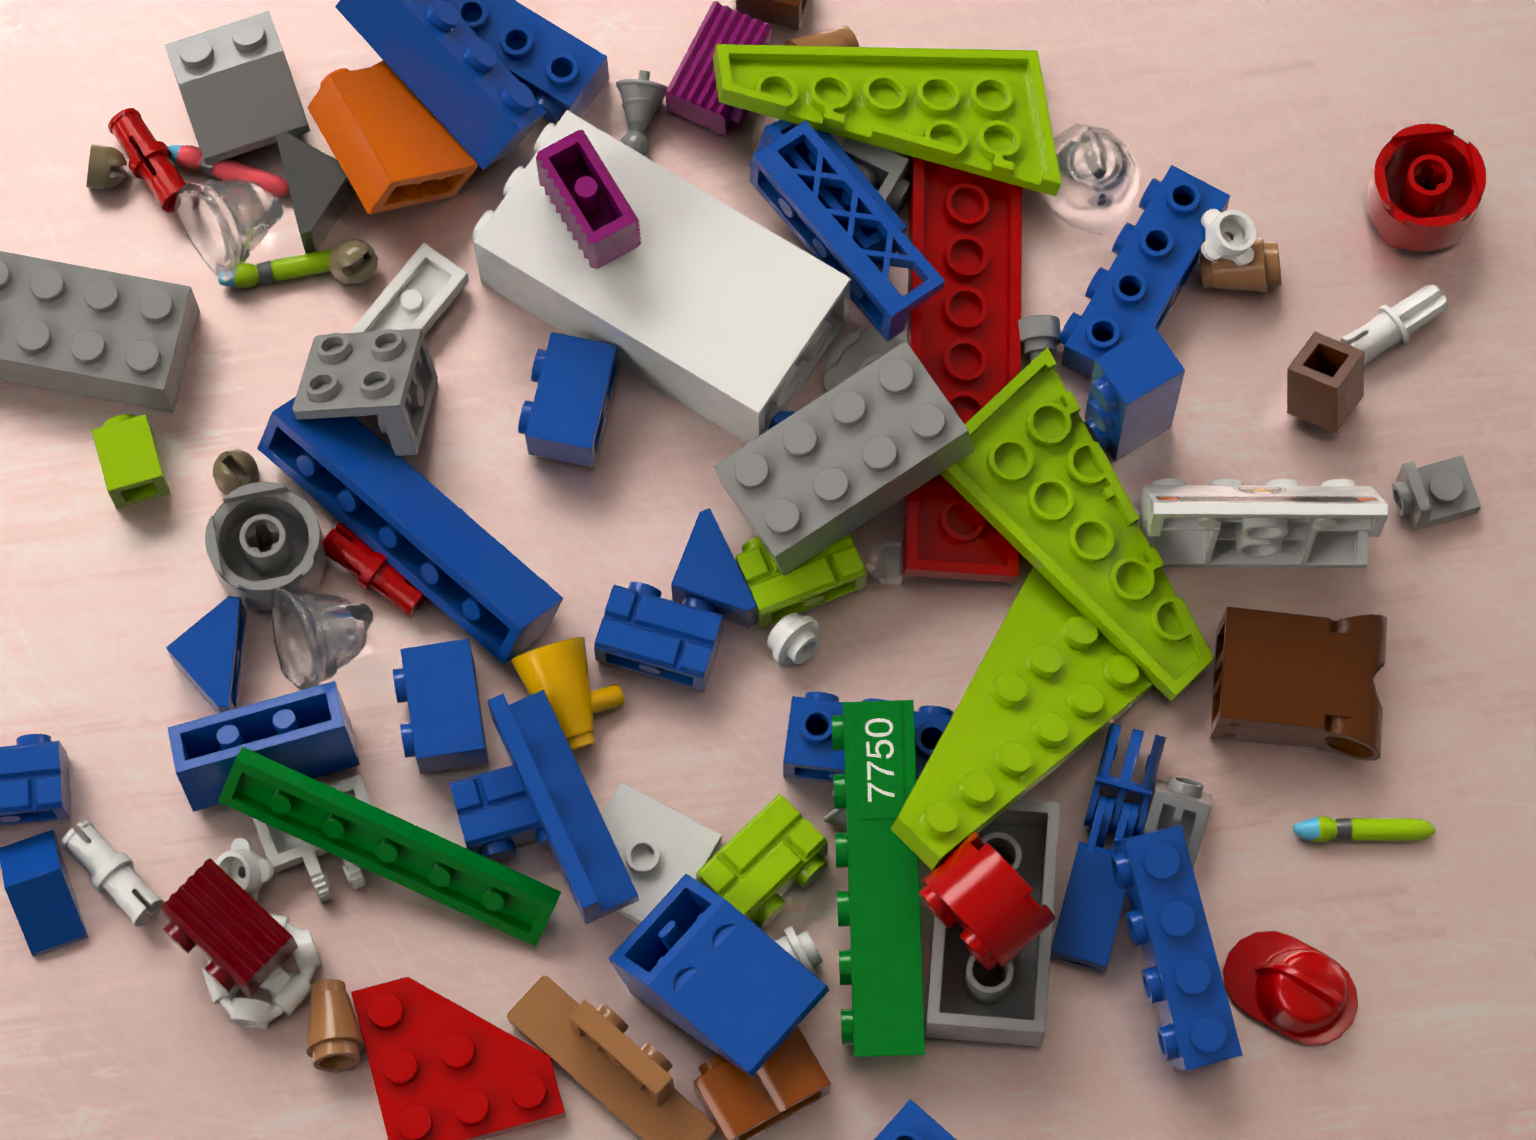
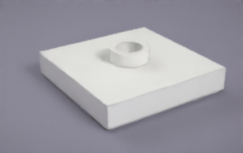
(655, 846)

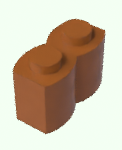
(749, 1105)

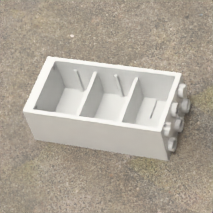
(697, 310)

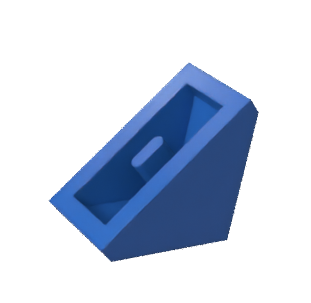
(712, 574)
(213, 653)
(41, 893)

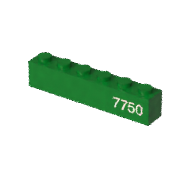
(882, 880)

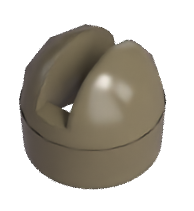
(99, 167)
(347, 253)
(225, 478)

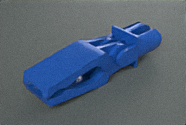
(1092, 894)

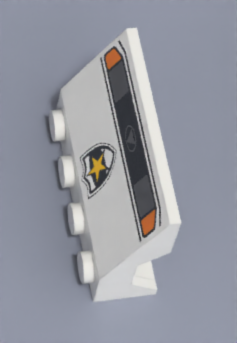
(1261, 524)

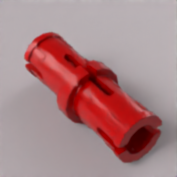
(147, 157)
(372, 569)

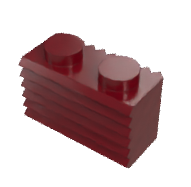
(227, 929)

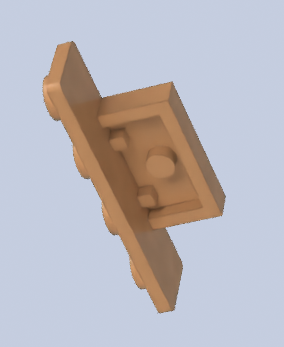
(608, 1064)

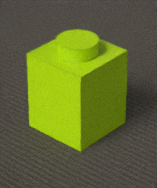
(130, 460)

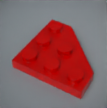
(448, 1069)

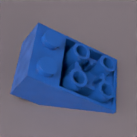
(717, 975)

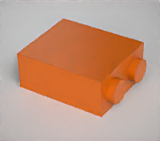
(388, 140)

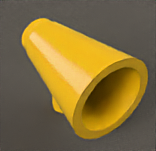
(564, 677)

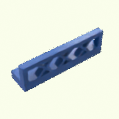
(828, 241)
(563, 805)

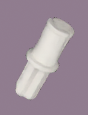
(1396, 323)

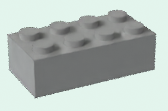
(94, 331)
(844, 458)
(1008, 1001)

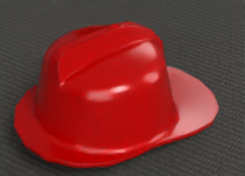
(1290, 987)

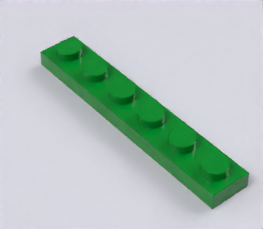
(389, 846)

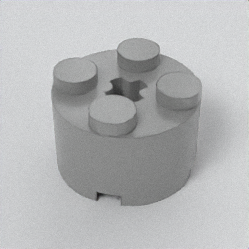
(259, 515)

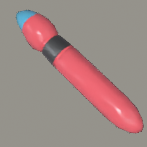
(192, 159)

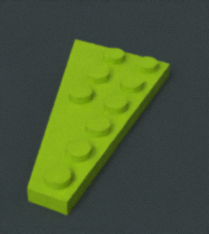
(935, 104)
(1069, 516)
(1027, 710)

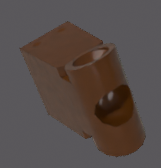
(1299, 681)

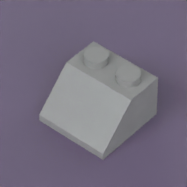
(237, 87)

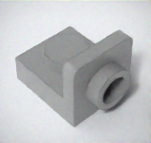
(883, 169)
(1435, 493)
(1180, 804)

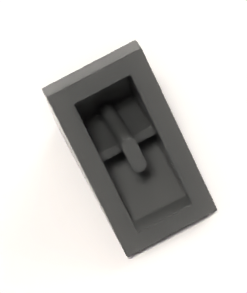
(316, 189)

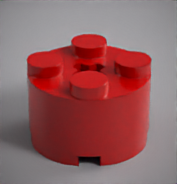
(1452, 181)
(987, 901)

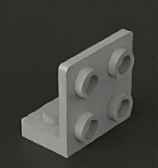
(371, 375)

